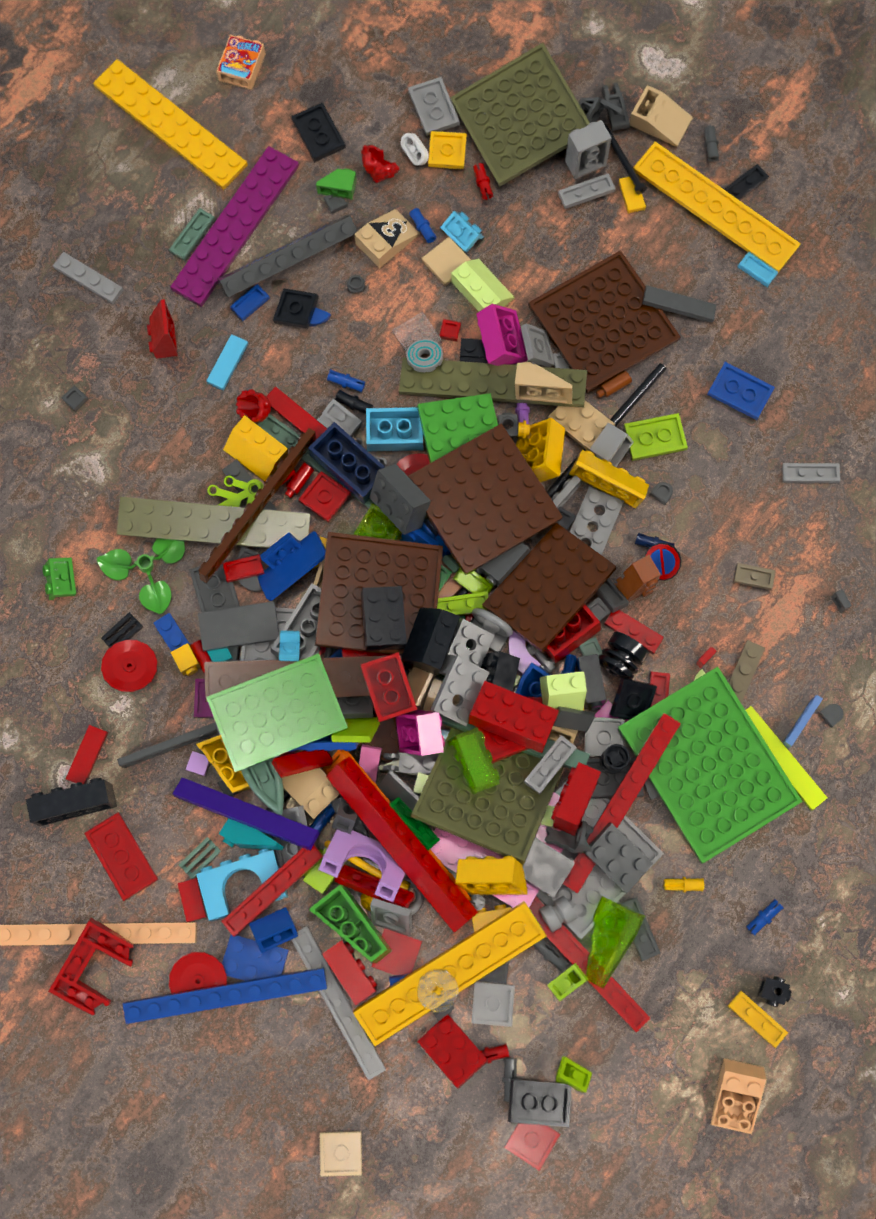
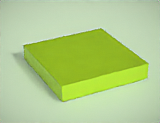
(359, 730)

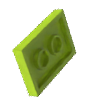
(656, 436)

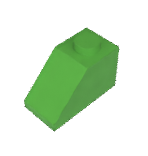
(338, 183)

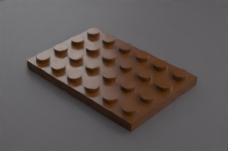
(549, 587)

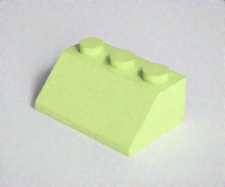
(480, 285)

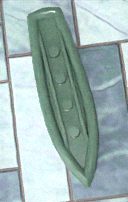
(266, 784)

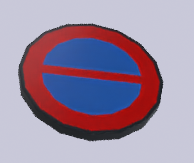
(666, 559)

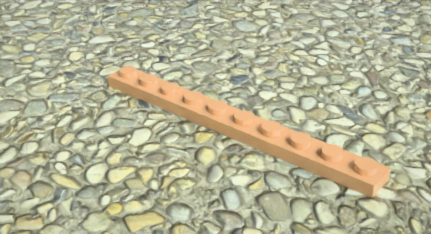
(69, 933)

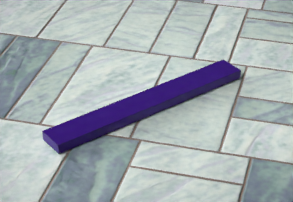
(246, 813)

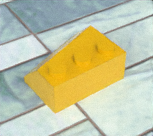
(543, 448)

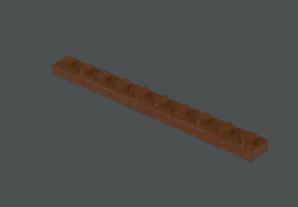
(253, 509)

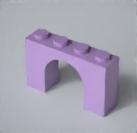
(355, 844)

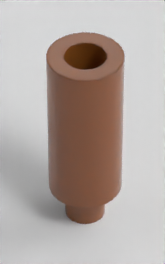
(614, 384)

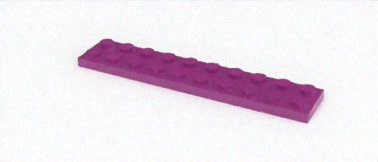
(234, 226)

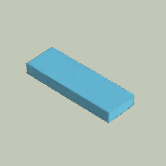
(227, 362)

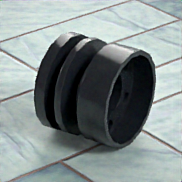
(622, 656)

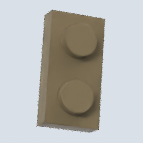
(754, 576)

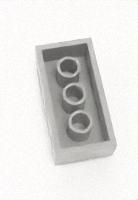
(305, 621)

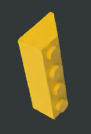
(609, 479)

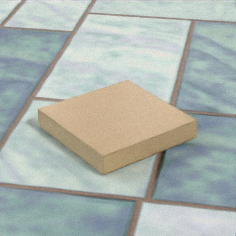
(445, 259)
(340, 1153)

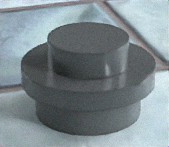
(356, 284)

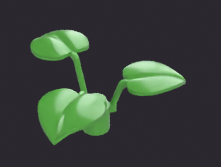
(154, 596)

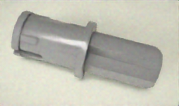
(478, 901)

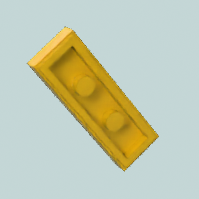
(757, 1019)

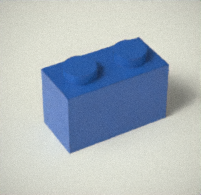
(273, 929)

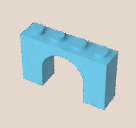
(213, 880)

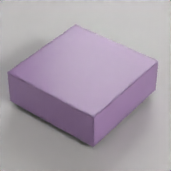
(198, 763)

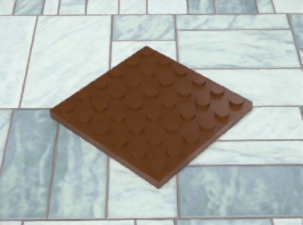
(602, 322)
(485, 499)
(372, 562)

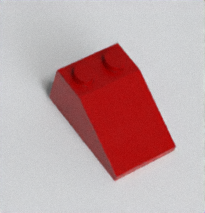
(162, 332)

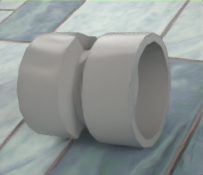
(558, 913)

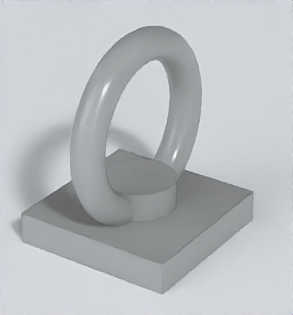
(494, 625)
(394, 916)

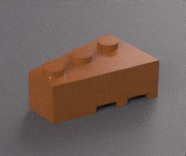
(639, 579)

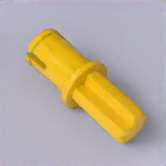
(684, 884)

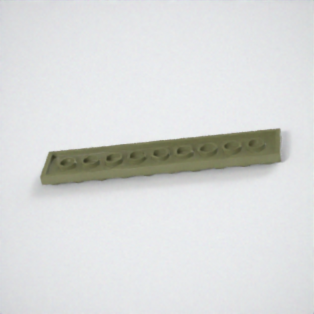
(467, 379)
(205, 522)

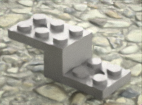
(462, 672)

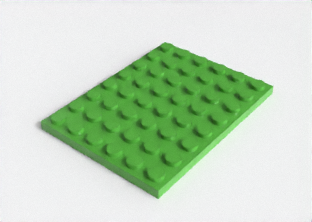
(716, 768)

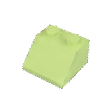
(564, 690)

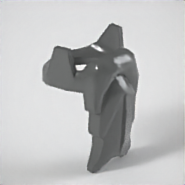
(572, 843)

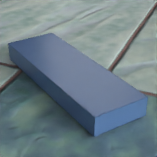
(802, 721)

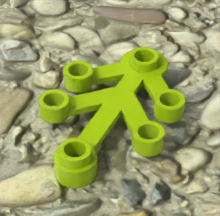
(235, 499)

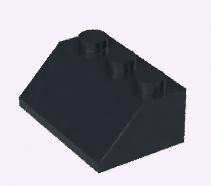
(430, 639)

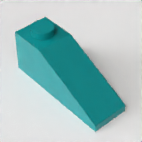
(247, 837)

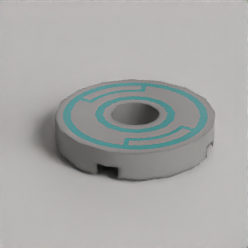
(421, 347)

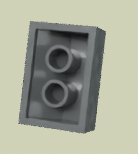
(394, 787)

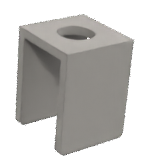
(612, 444)

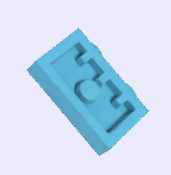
(461, 230)

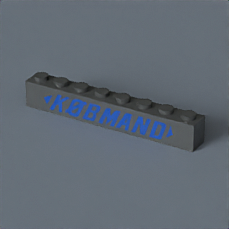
(287, 255)

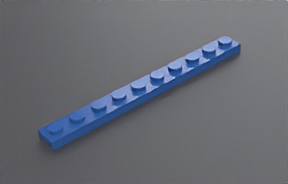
(224, 995)

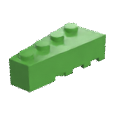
(348, 919)

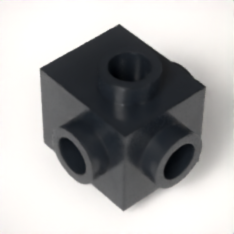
(767, 991)

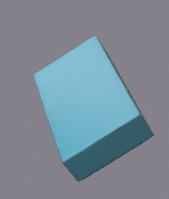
(757, 269)

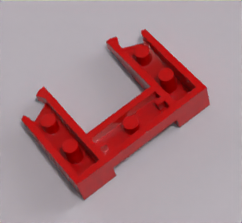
(67, 983)

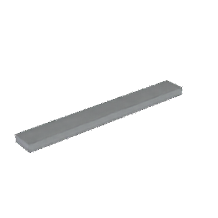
(339, 1006)

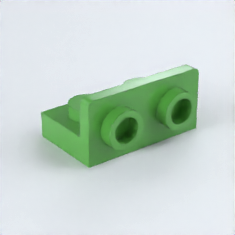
(59, 578)

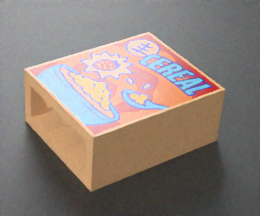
(241, 62)

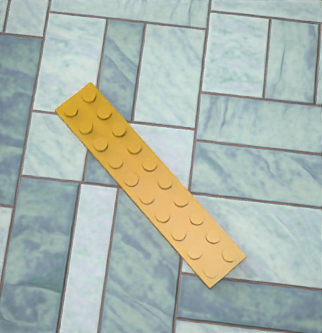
(170, 124)
(716, 206)
(465, 961)

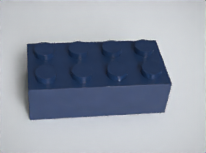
(346, 461)

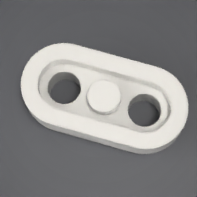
(416, 152)

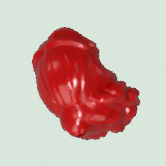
(376, 166)
(253, 405)

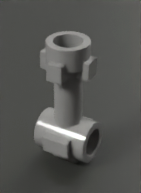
(547, 665)

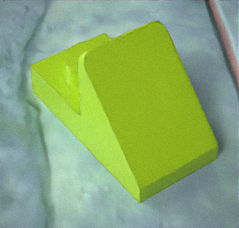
(567, 981)
(573, 1075)

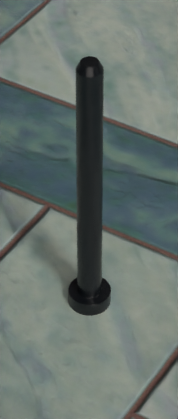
(640, 187)

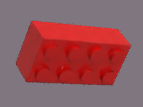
(513, 716)

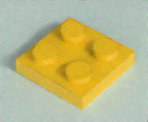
(447, 150)

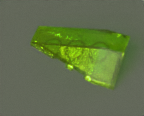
(612, 936)

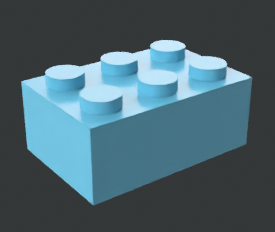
(393, 429)

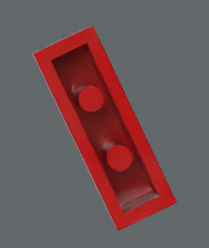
(350, 972)

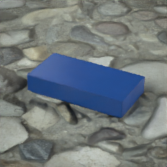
(249, 302)

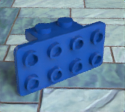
(289, 561)

